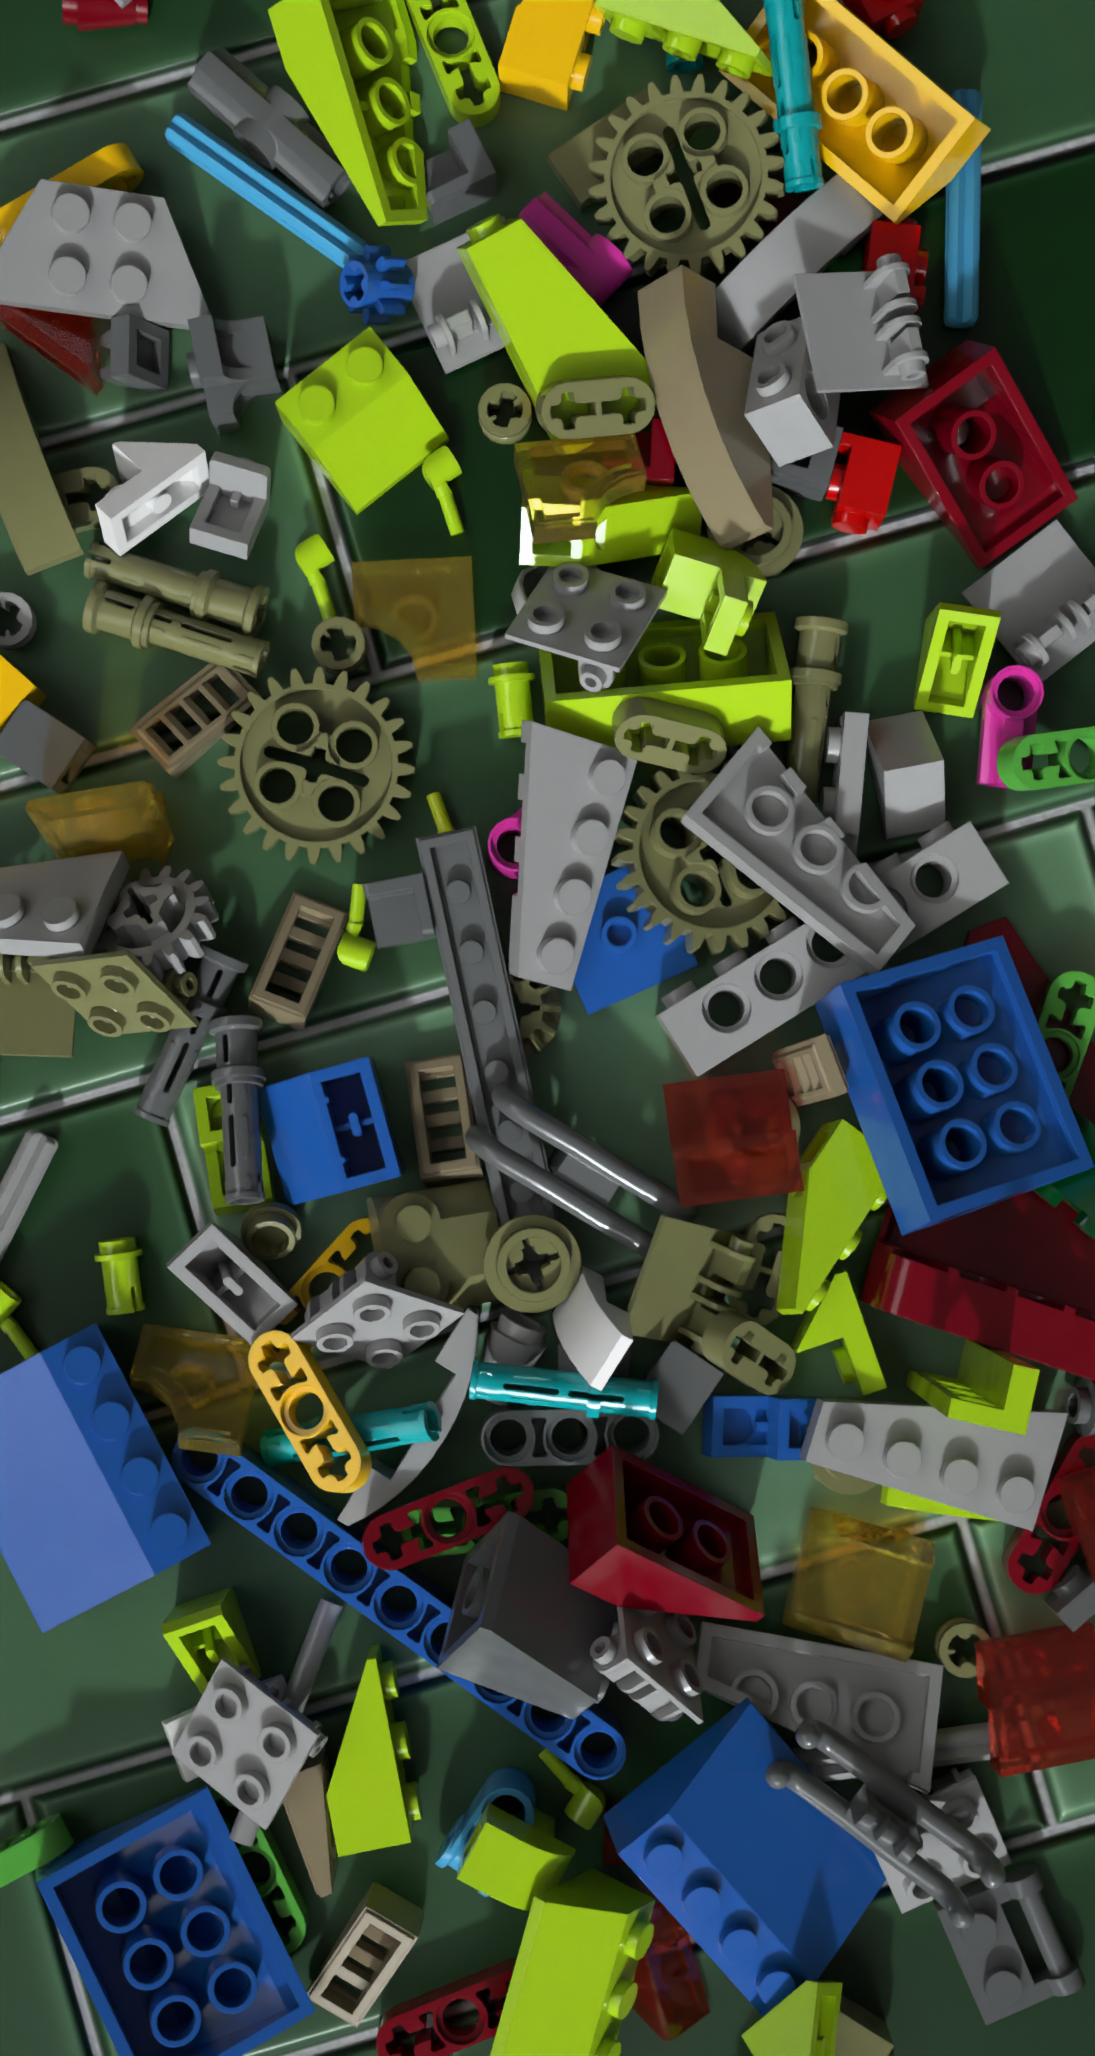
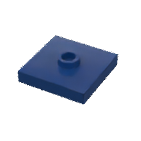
(621, 955)

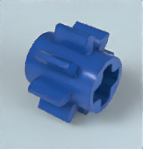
(377, 284)

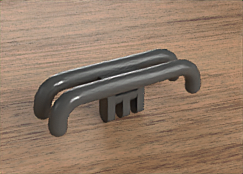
(582, 1173)
(886, 1818)

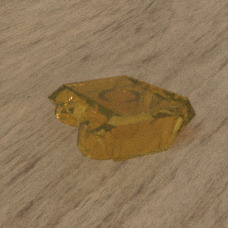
(106, 820)
(859, 1583)

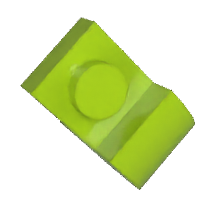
(709, 586)
(513, 1857)

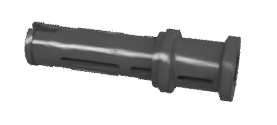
(215, 979)
(238, 1082)

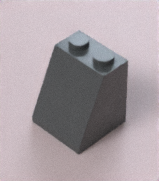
(523, 1623)

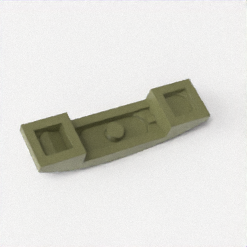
(28, 493)

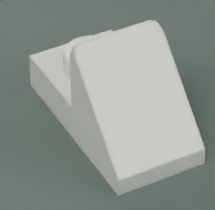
(155, 488)

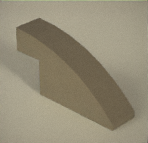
(702, 403)

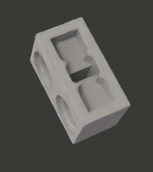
(784, 399)

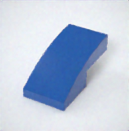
(756, 1425)

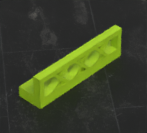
(988, 1390)

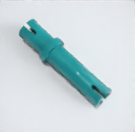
(796, 115)
(563, 1390)
(377, 1429)

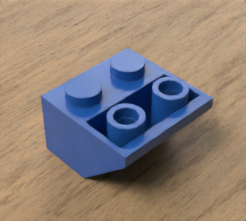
(330, 1131)

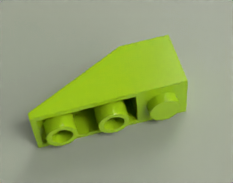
(688, 30)
(625, 530)
(826, 1216)
(368, 1789)

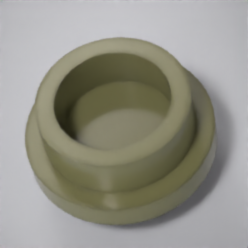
(271, 1230)

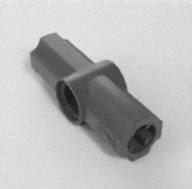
(270, 126)

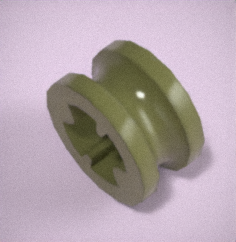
(492, 400)
(352, 633)
(964, 1628)

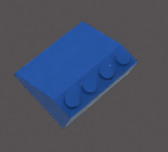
(952, 1083)
(84, 1483)
(746, 1864)
(173, 1935)

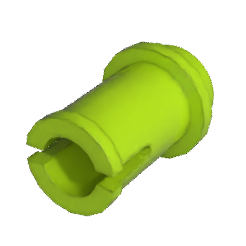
(512, 697)
(121, 1275)

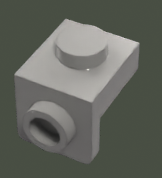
(232, 505)

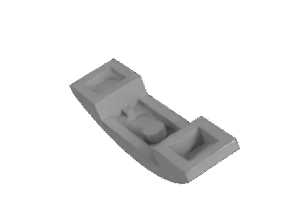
(802, 243)
(386, 1483)

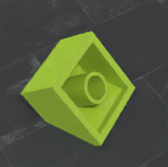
(361, 420)

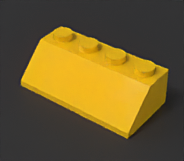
(881, 115)

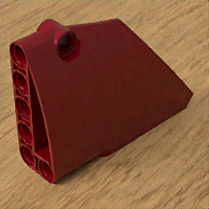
(1014, 1269)

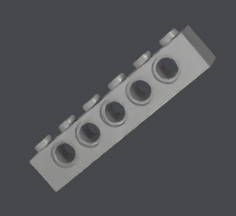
(967, 877)

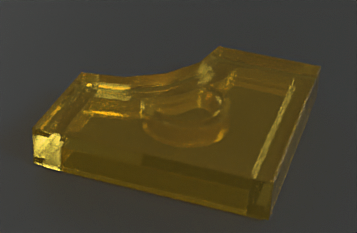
(573, 481)
(425, 608)
(201, 1381)

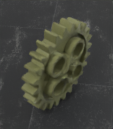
(736, 158)
(333, 713)
(658, 870)

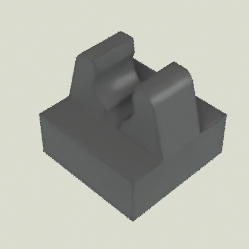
(136, 354)

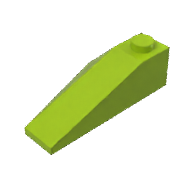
(356, 82)

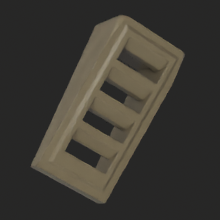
(164, 715)
(281, 1009)
(811, 1070)
(453, 1171)
(311, 1821)
(387, 1921)

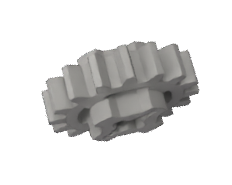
(160, 920)

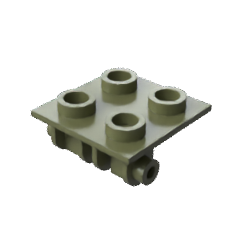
(120, 993)
(31, 1014)
(687, 1280)

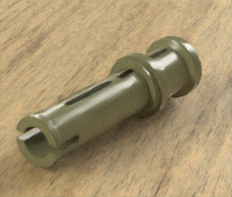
(204, 594)
(150, 624)
(814, 680)

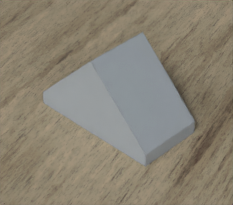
(906, 774)
(232, 1281)

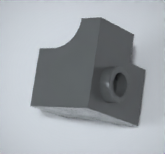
(232, 365)

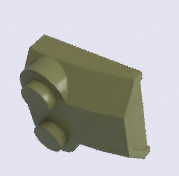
(437, 1239)

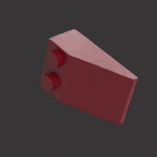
(976, 452)
(660, 1542)

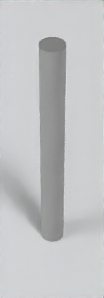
(298, 1689)

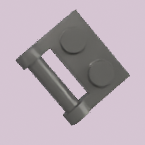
(992, 1956)

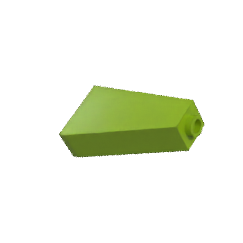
(546, 316)

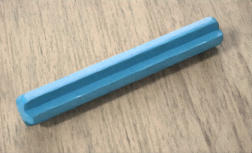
(263, 189)
(963, 232)

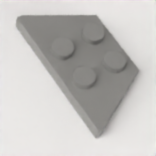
(99, 257)

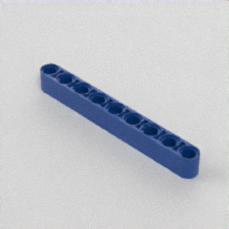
(366, 1594)

